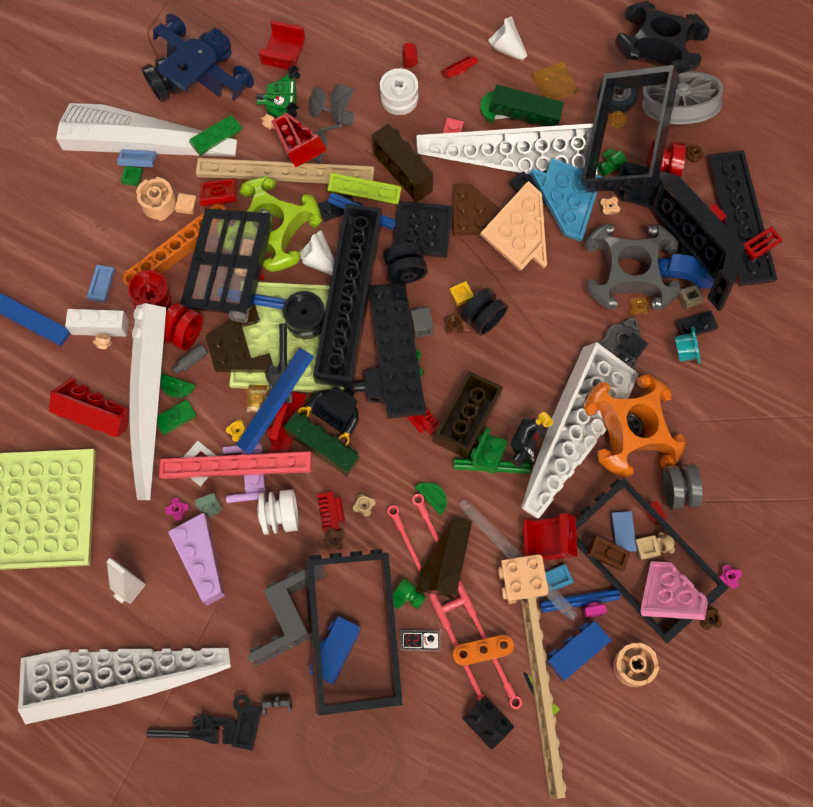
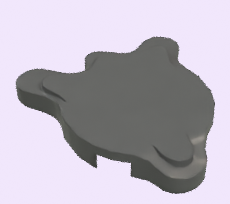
(618, 335)

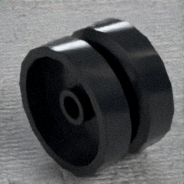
(158, 83)
(405, 263)
(484, 311)
(304, 314)

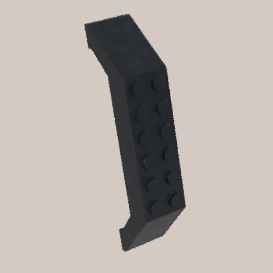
(692, 225)

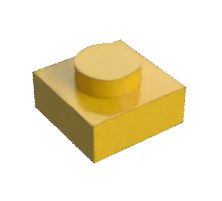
(461, 293)

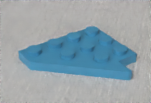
(566, 197)

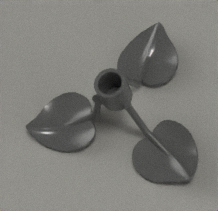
(339, 98)

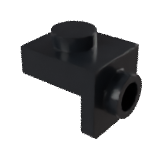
(633, 348)

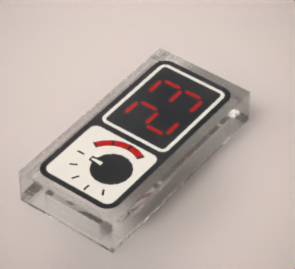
(420, 641)

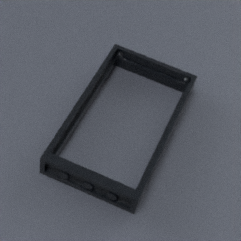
(623, 80)
(602, 499)
(360, 704)

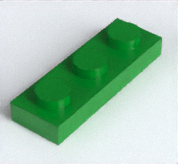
(215, 135)

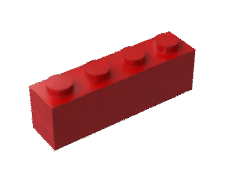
(88, 408)

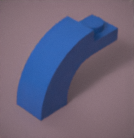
(686, 268)

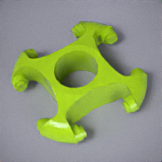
(291, 214)

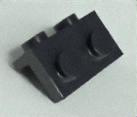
(488, 722)

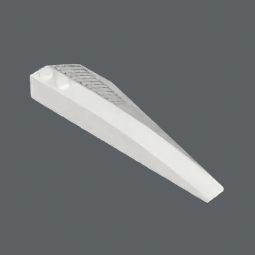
(113, 129)

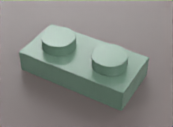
(209, 505)

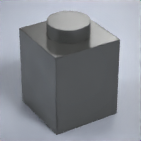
(422, 322)

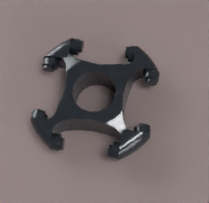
(662, 37)

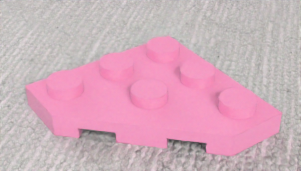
(671, 594)

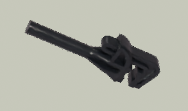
(275, 373)
(205, 730)

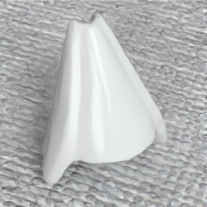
(508, 40)
(318, 254)

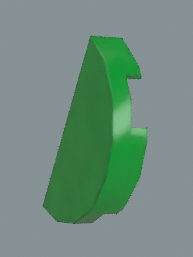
(485, 106)
(175, 387)
(433, 495)

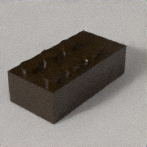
(402, 162)
(468, 414)

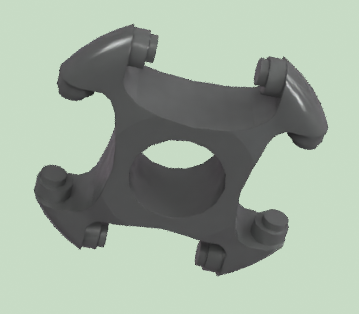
(643, 251)

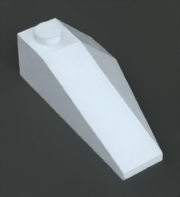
(122, 582)

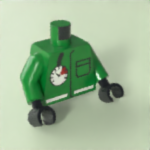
(281, 95)

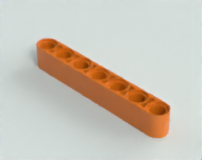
(167, 249)

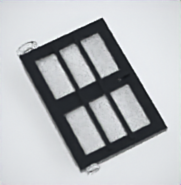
(228, 262)

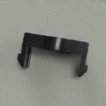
(276, 701)

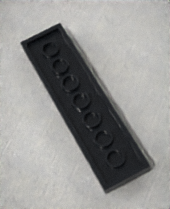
(743, 218)
(396, 351)

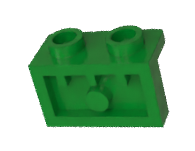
(489, 452)

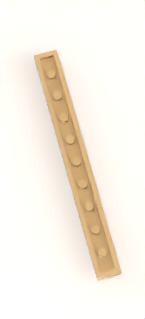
(278, 170)
(543, 699)

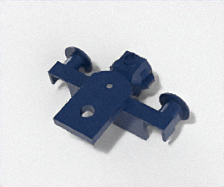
(199, 59)

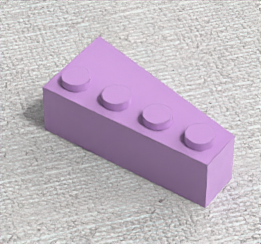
(198, 554)

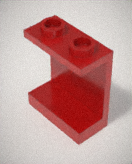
(283, 45)

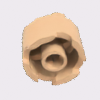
(156, 198)
(647, 662)

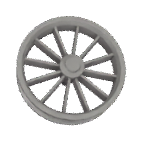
(695, 99)

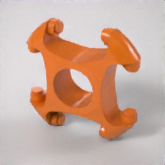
(622, 438)

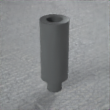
(190, 358)

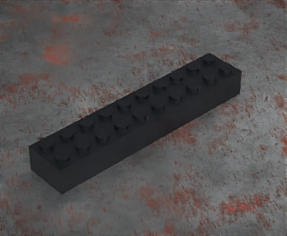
(348, 296)

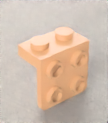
(523, 578)

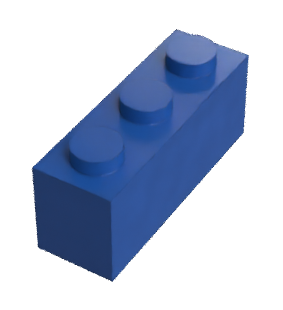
(337, 648)
(577, 650)

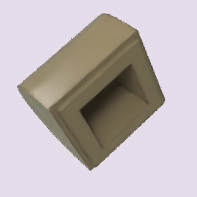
(690, 297)

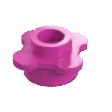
(177, 514)
(733, 582)

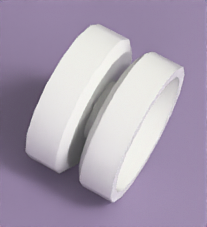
(399, 91)

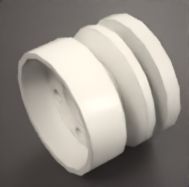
(278, 512)

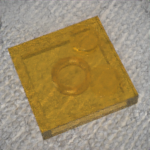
(555, 81)

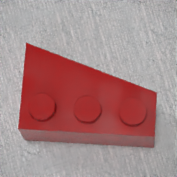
(297, 140)

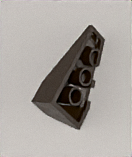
(445, 563)

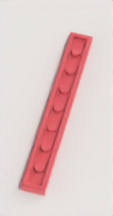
(236, 465)

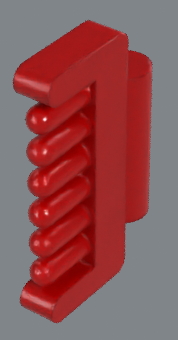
(422, 424)
(335, 510)

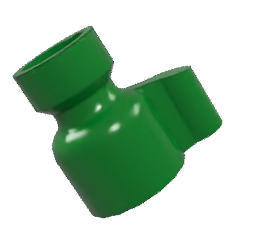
(613, 162)
(407, 592)

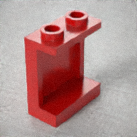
(551, 537)

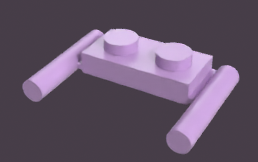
(253, 483)

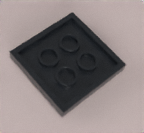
(424, 225)

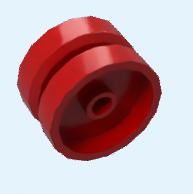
(182, 326)

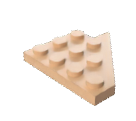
(519, 229)

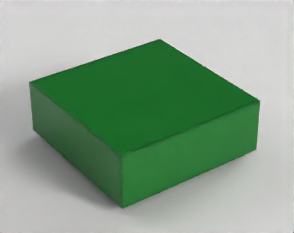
(132, 176)

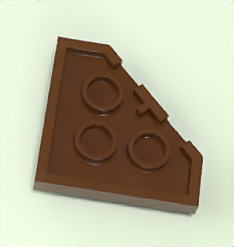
(471, 210)

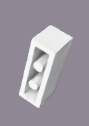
(97, 322)

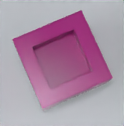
(594, 610)

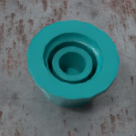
(688, 347)

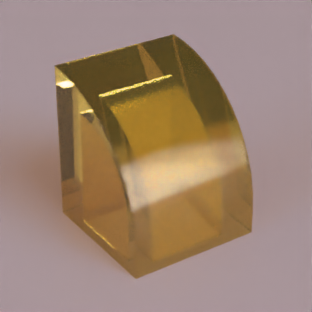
(255, 397)

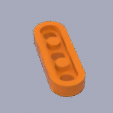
(475, 656)

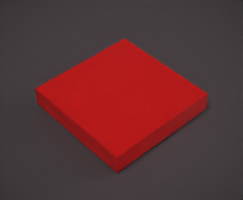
(218, 192)

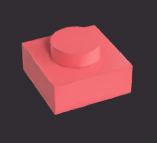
(453, 126)

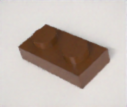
(608, 553)

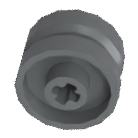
(682, 486)

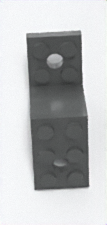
(287, 615)

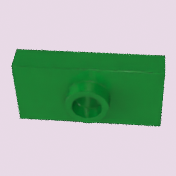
(175, 417)

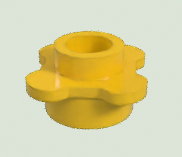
(238, 424)

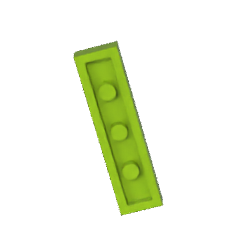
(364, 188)

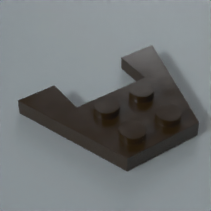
(230, 349)

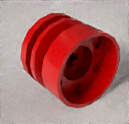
(673, 158)
(149, 288)

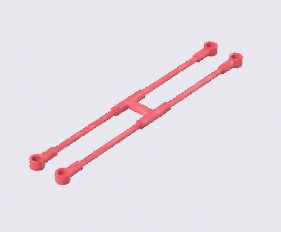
(442, 609)

